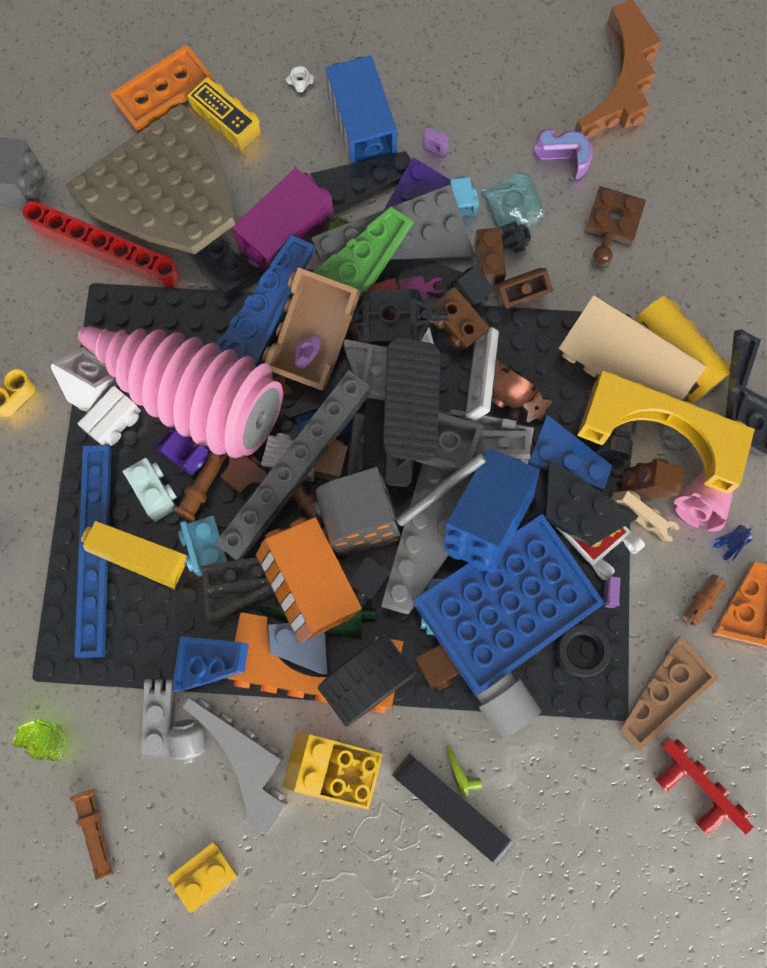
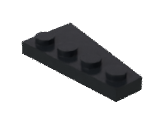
(361, 180)
(225, 267)
(412, 268)

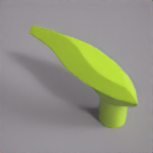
(463, 784)

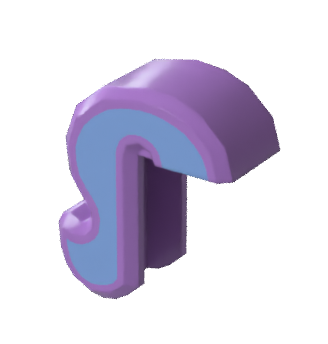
(566, 146)

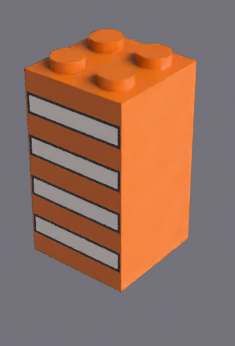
(307, 578)

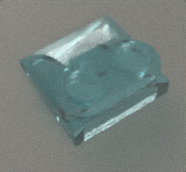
(513, 201)

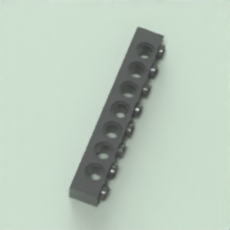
(294, 466)

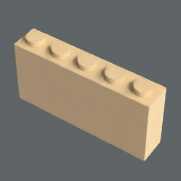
(618, 344)

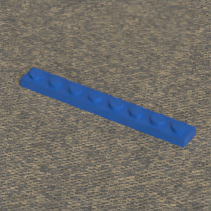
(92, 569)

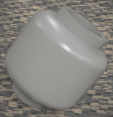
(186, 741)

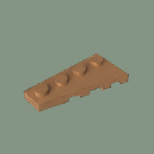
(669, 692)

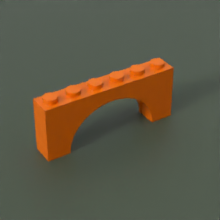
(272, 672)

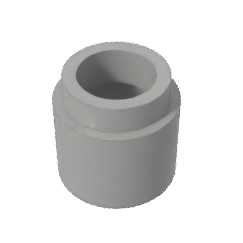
(508, 706)

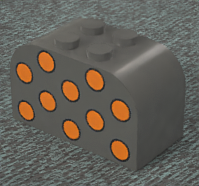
(357, 513)

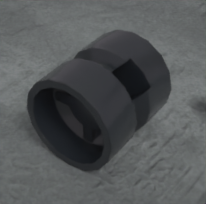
(618, 444)

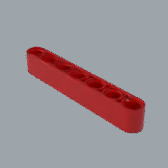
(93, 236)

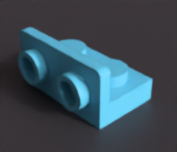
(200, 542)

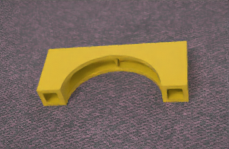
(719, 441)

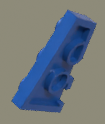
(570, 453)
(206, 661)

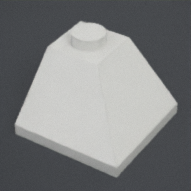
(83, 378)

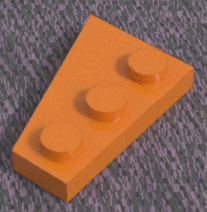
(747, 611)

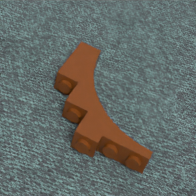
(636, 48)

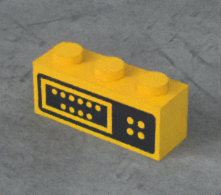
(224, 113)

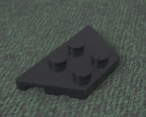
(581, 508)

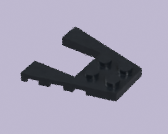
(743, 403)

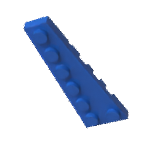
(263, 310)

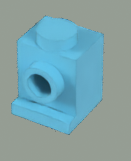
(465, 196)

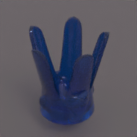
(736, 541)

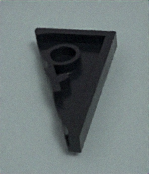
(314, 397)

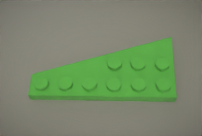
(368, 254)

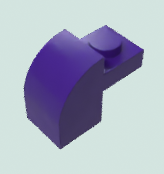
(182, 451)

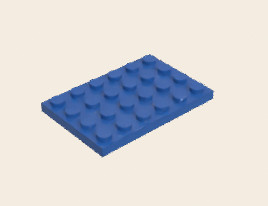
(507, 616)

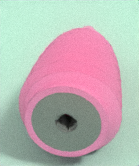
(192, 386)

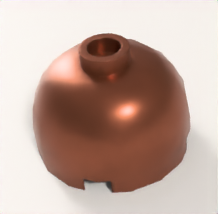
(510, 387)

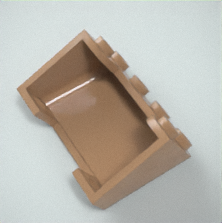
(318, 309)

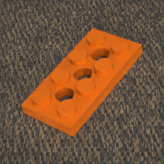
(159, 74)

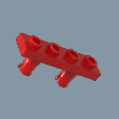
(722, 808)

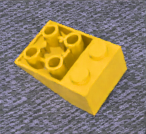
(332, 770)

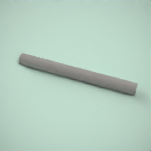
(441, 489)

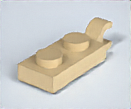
(647, 515)

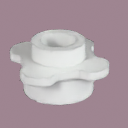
(300, 73)

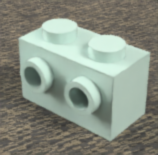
(150, 490)

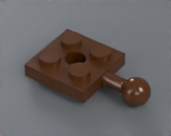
(613, 229)

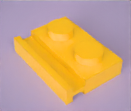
(202, 876)

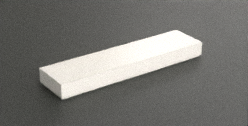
(482, 374)

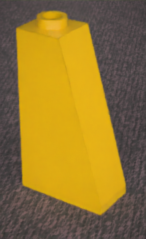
(135, 553)

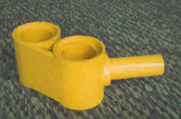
(15, 396)

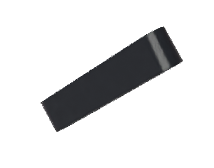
(454, 810)

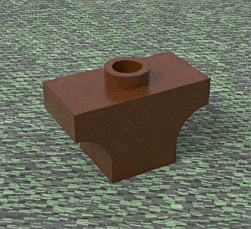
(243, 474)

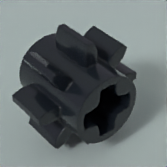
(515, 237)

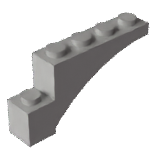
(251, 763)

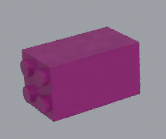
(290, 208)

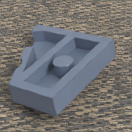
(308, 654)

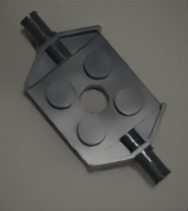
(411, 320)

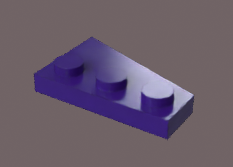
(415, 182)

